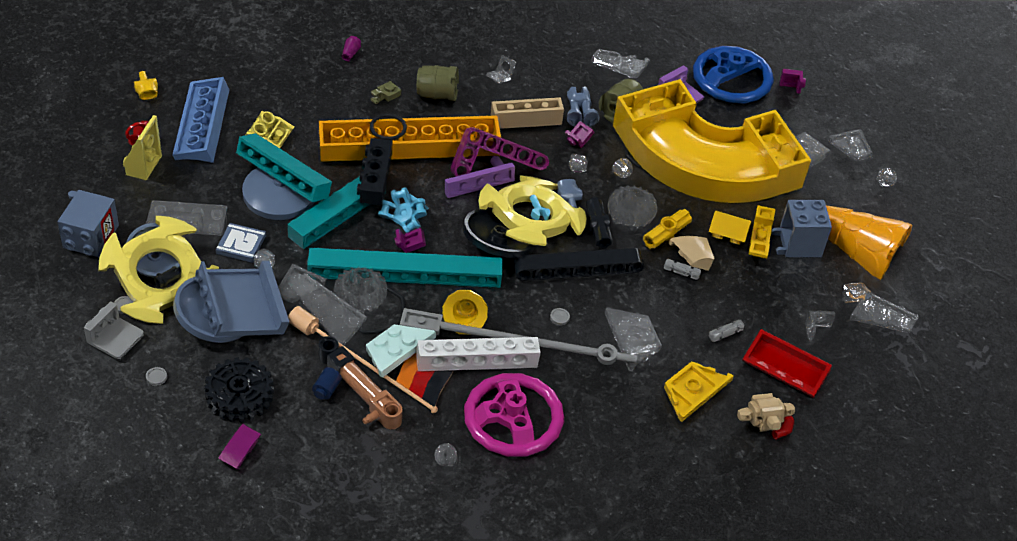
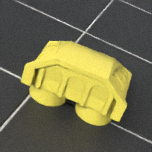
(271, 128)

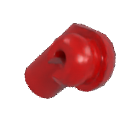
(786, 428)

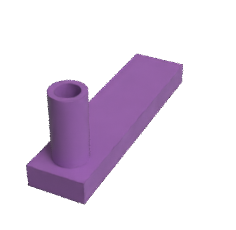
(475, 181)

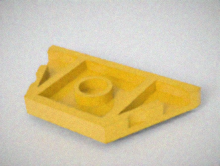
(694, 387)

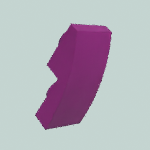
(239, 446)

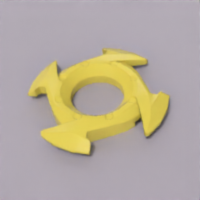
(523, 228)
(165, 238)

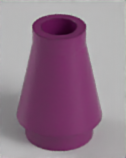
(351, 47)

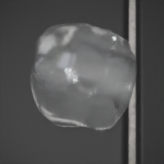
(578, 163)
(622, 167)
(886, 177)
(264, 255)
(451, 454)

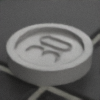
(122, 301)
(559, 316)
(156, 376)

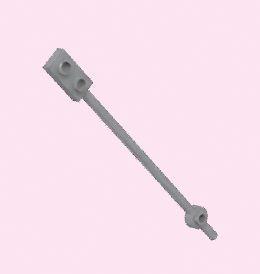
(434, 322)

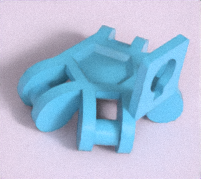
(404, 213)

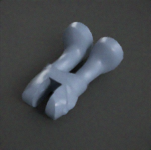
(583, 101)

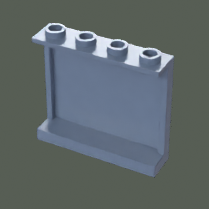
(242, 301)

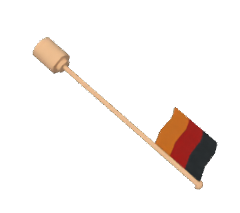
(421, 385)

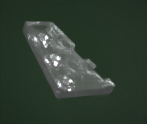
(625, 65)
(884, 314)

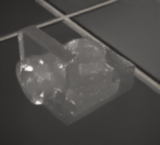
(856, 292)

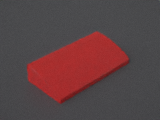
(787, 363)

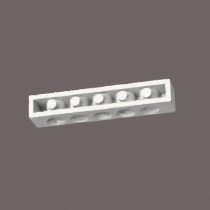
(477, 354)

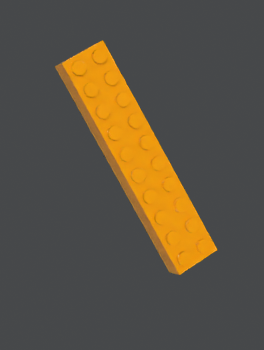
(423, 138)

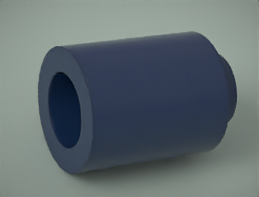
(326, 383)

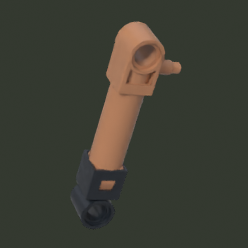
(381, 403)

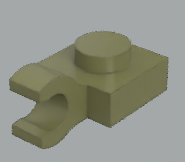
(386, 91)

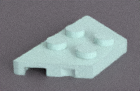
(396, 346)

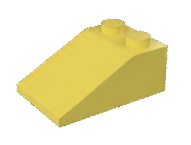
(145, 152)

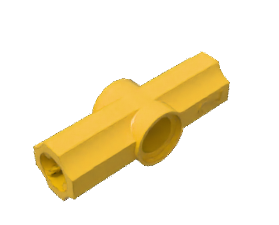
(667, 228)

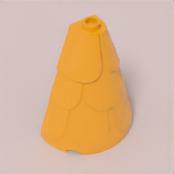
(867, 237)

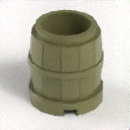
(438, 82)
(609, 99)

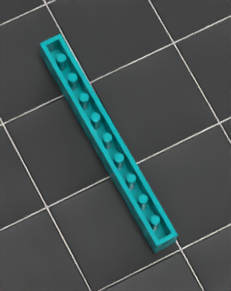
(409, 266)

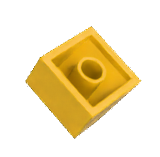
(730, 227)

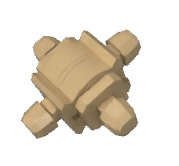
(766, 412)

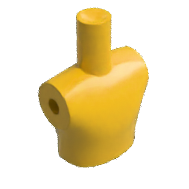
(146, 87)

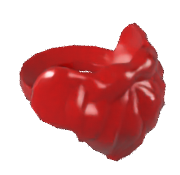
(137, 130)

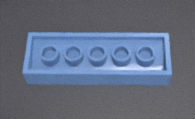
(201, 120)

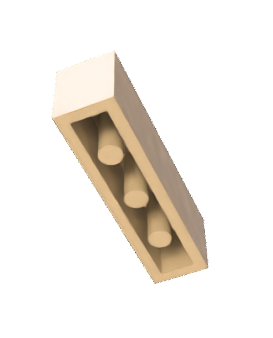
(528, 112)

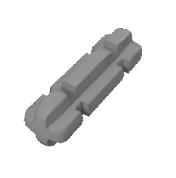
(682, 269)
(726, 330)

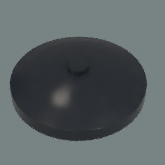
(489, 234)

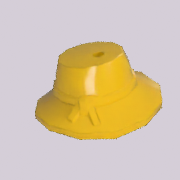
(459, 312)

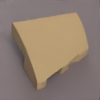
(694, 250)

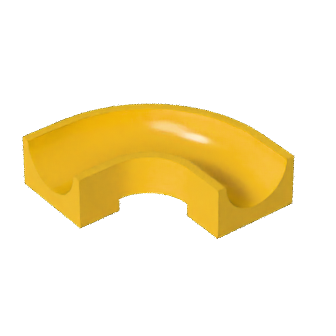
(704, 158)

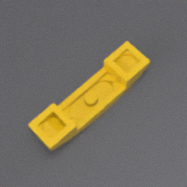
(761, 232)

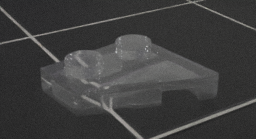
(852, 144)

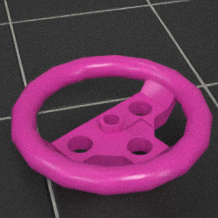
(512, 410)

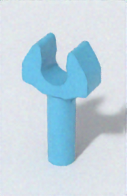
(538, 210)

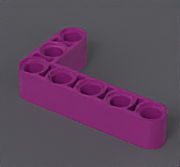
(497, 148)

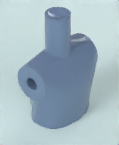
(569, 191)

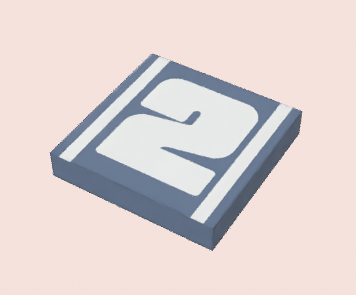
(240, 242)

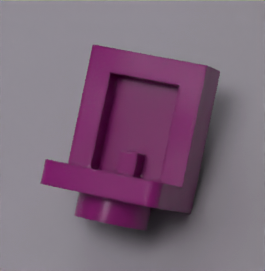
(793, 78)
(579, 135)
(410, 241)

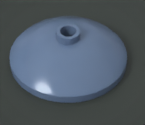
(148, 265)

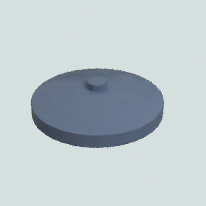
(272, 198)
(191, 314)

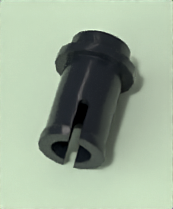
(166, 277)

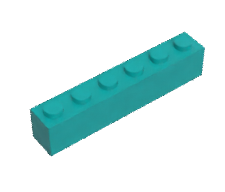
(284, 167)
(326, 215)

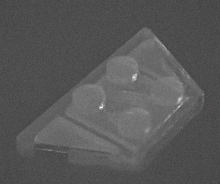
(633, 334)

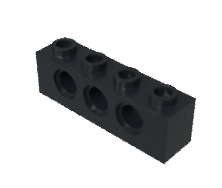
(375, 171)

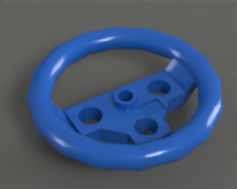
(732, 62)

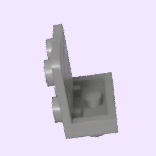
(111, 333)

